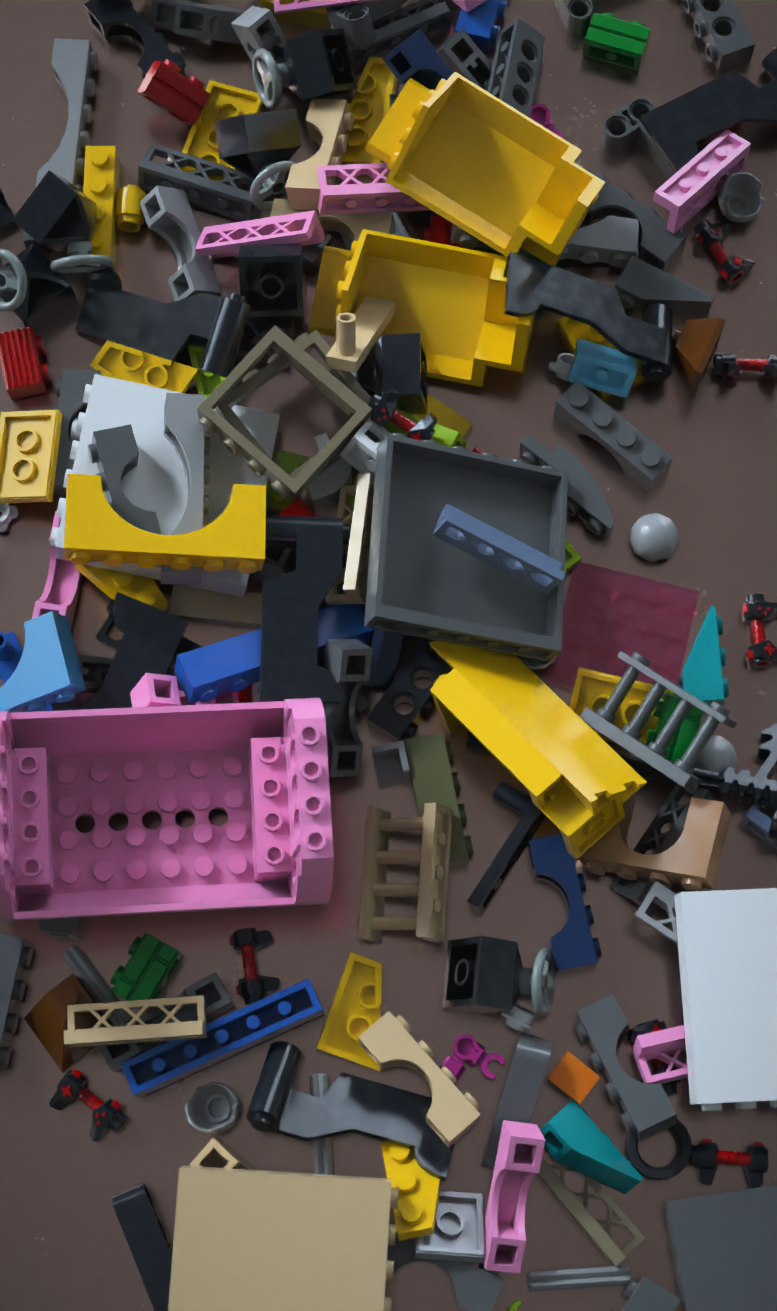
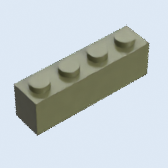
(434, 783)

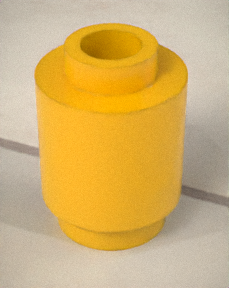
(128, 209)

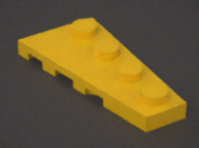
(369, 109)

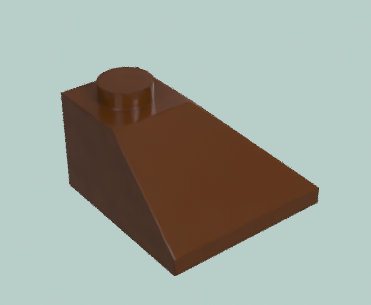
(695, 350)
(49, 1020)

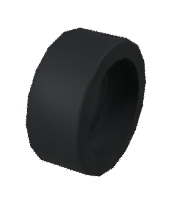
(661, 1173)

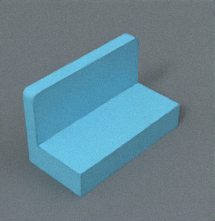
(602, 368)

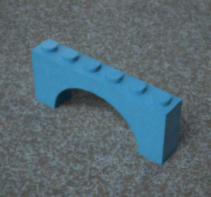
(47, 667)

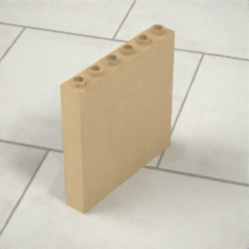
(281, 1241)

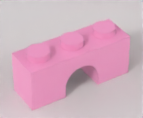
(163, 690)

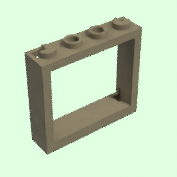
(276, 364)
(316, 375)

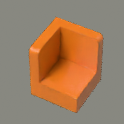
(573, 1078)

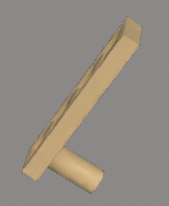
(359, 333)
(216, 607)

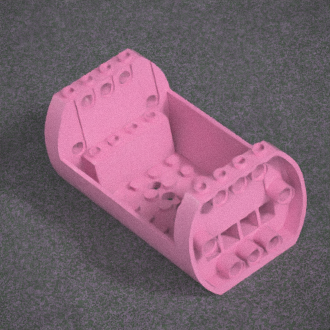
(246, 758)

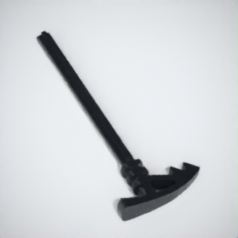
(727, 783)

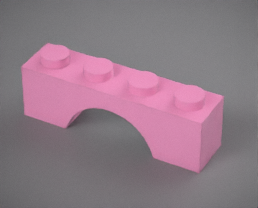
(61, 586)
(504, 1223)

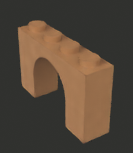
(688, 862)

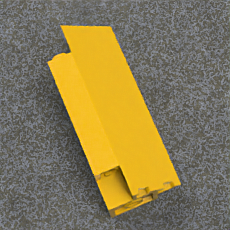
(485, 167)
(439, 291)
(538, 739)

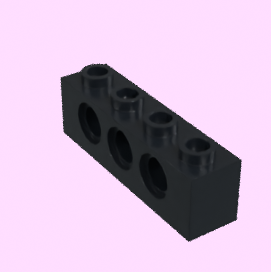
(385, 718)

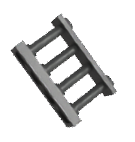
(655, 752)

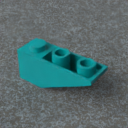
(703, 667)
(584, 1148)

